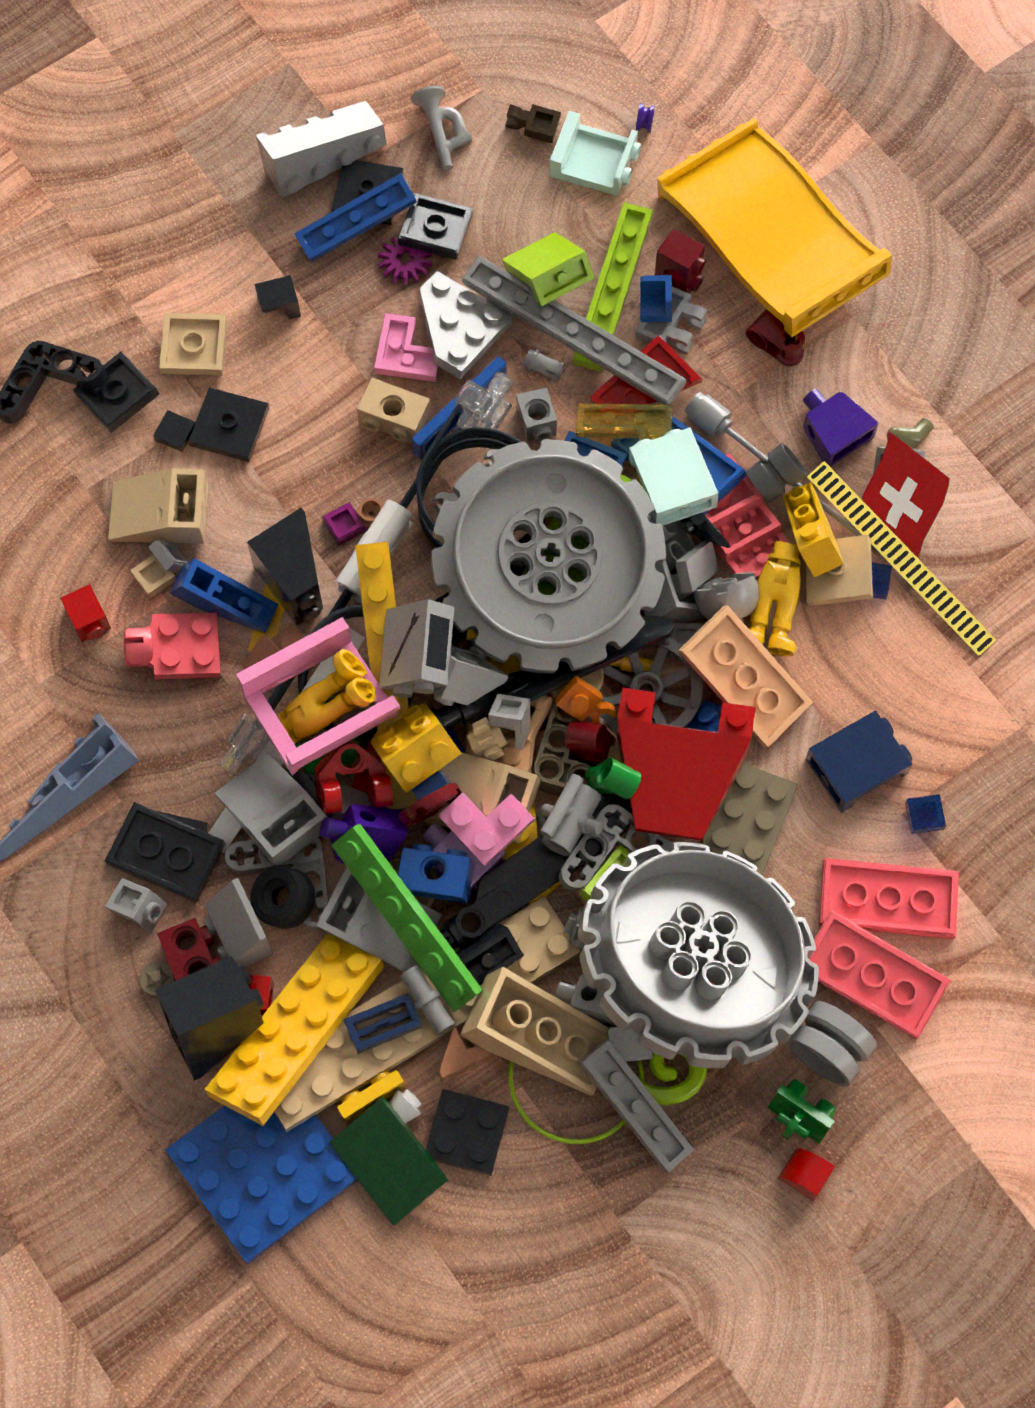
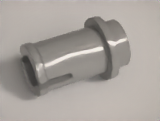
(543, 364)

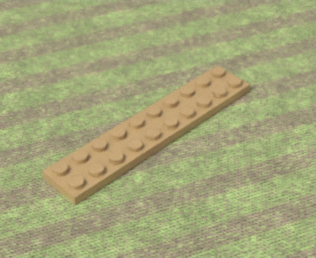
(342, 1070)

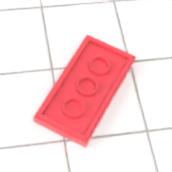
(891, 897)
(876, 975)

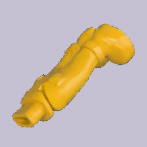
(779, 584)
(308, 710)

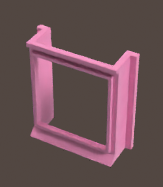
(293, 661)

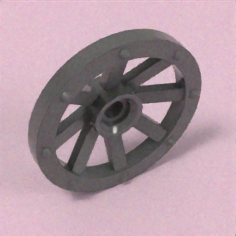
(655, 684)

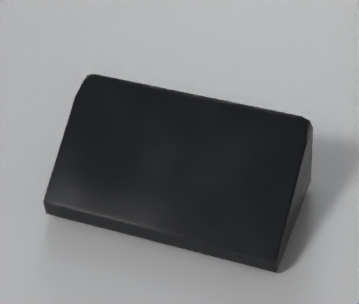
(490, 952)

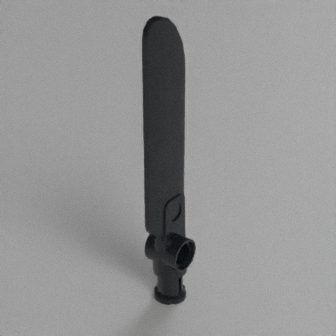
(535, 685)
(520, 881)

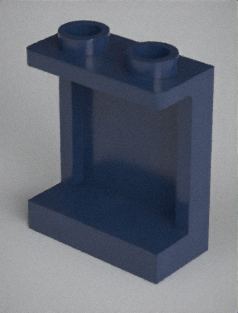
(858, 759)

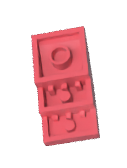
(746, 527)

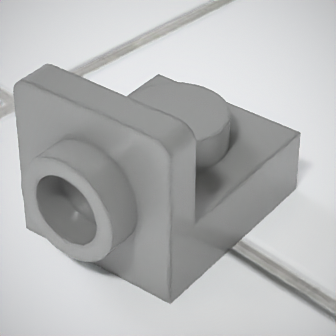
(136, 904)

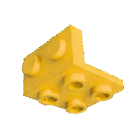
(414, 746)

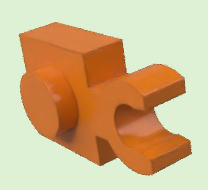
(584, 700)

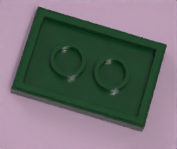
(388, 1161)

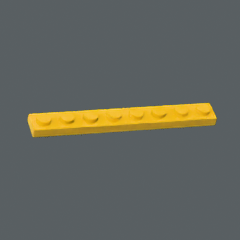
(377, 597)

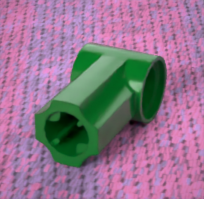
(613, 778)

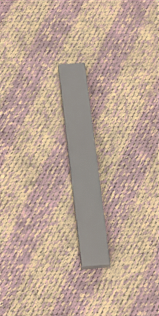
(575, 332)

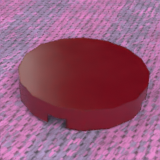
(429, 805)

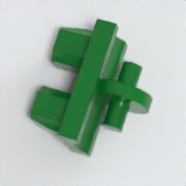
(799, 1114)

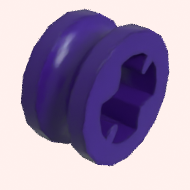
(645, 117)

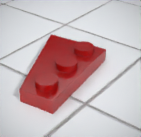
(620, 392)

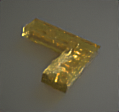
(624, 421)

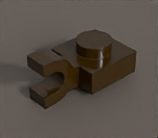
(538, 122)

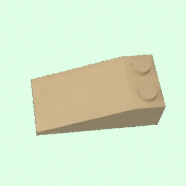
(533, 1029)

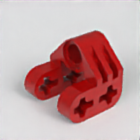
(328, 788)

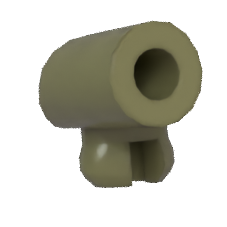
(914, 435)

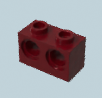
(186, 961)

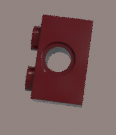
(683, 260)

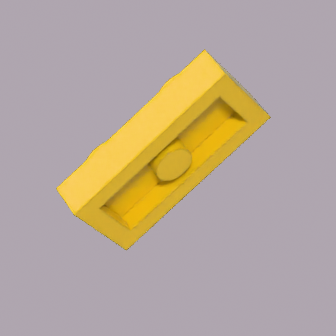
(358, 1102)

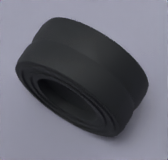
(300, 899)

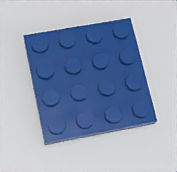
(260, 1176)

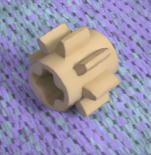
(487, 740)

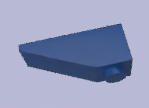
(222, 595)

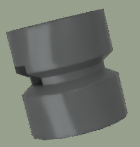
(774, 474)

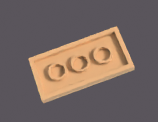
(745, 674)

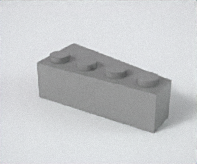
(319, 147)

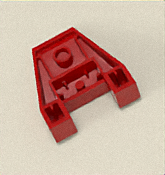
(680, 767)

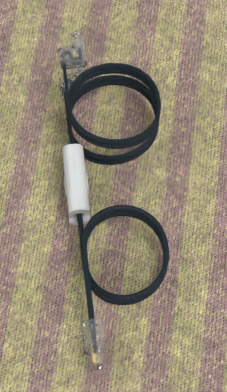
(476, 427)

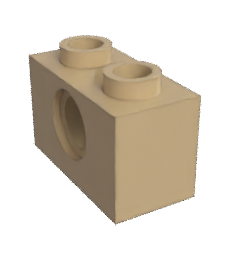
(382, 398)

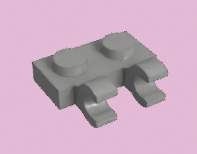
(667, 331)

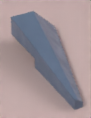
(83, 773)

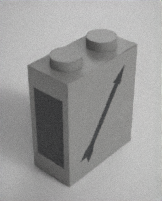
(416, 648)

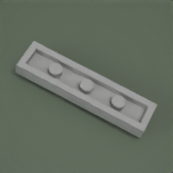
(636, 1106)

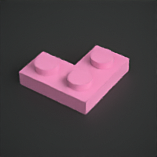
(398, 356)
(486, 834)

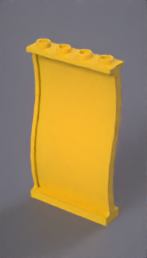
(774, 226)

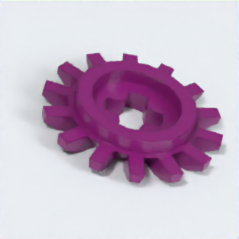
(406, 271)

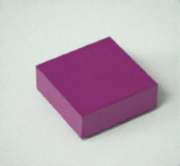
(344, 523)

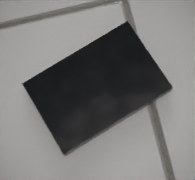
(165, 852)

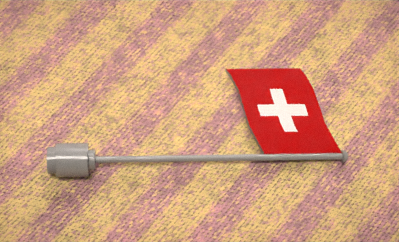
(902, 491)

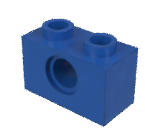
(451, 886)

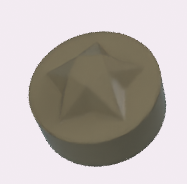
(155, 976)

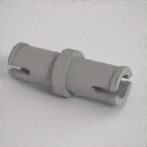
(427, 1000)

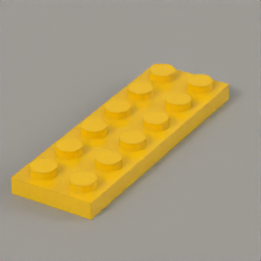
(294, 1029)

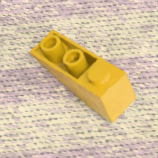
(812, 530)

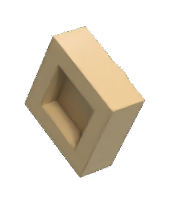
(152, 576)

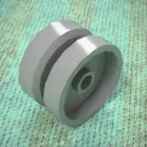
(832, 1043)

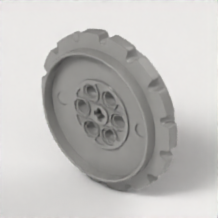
(588, 503)
(686, 1014)

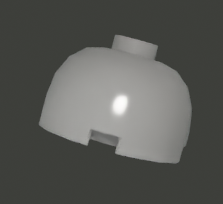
(738, 592)

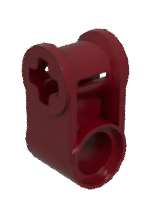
(769, 335)
(589, 742)

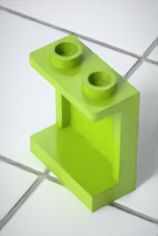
(550, 267)

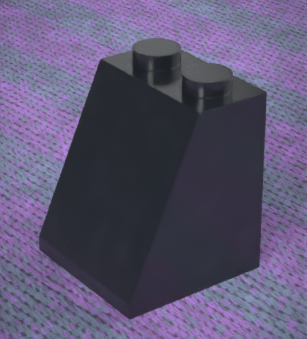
(287, 566)
(210, 1013)

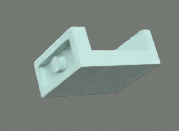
(593, 156)
(674, 476)

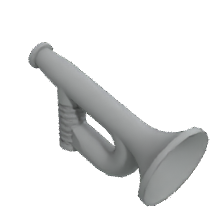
(429, 100)

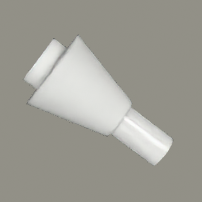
(406, 1105)

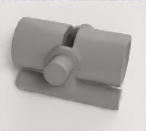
(570, 816)

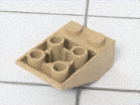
(160, 507)
(490, 783)

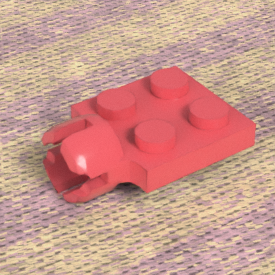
(175, 646)

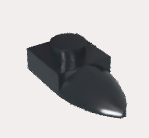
(703, 529)

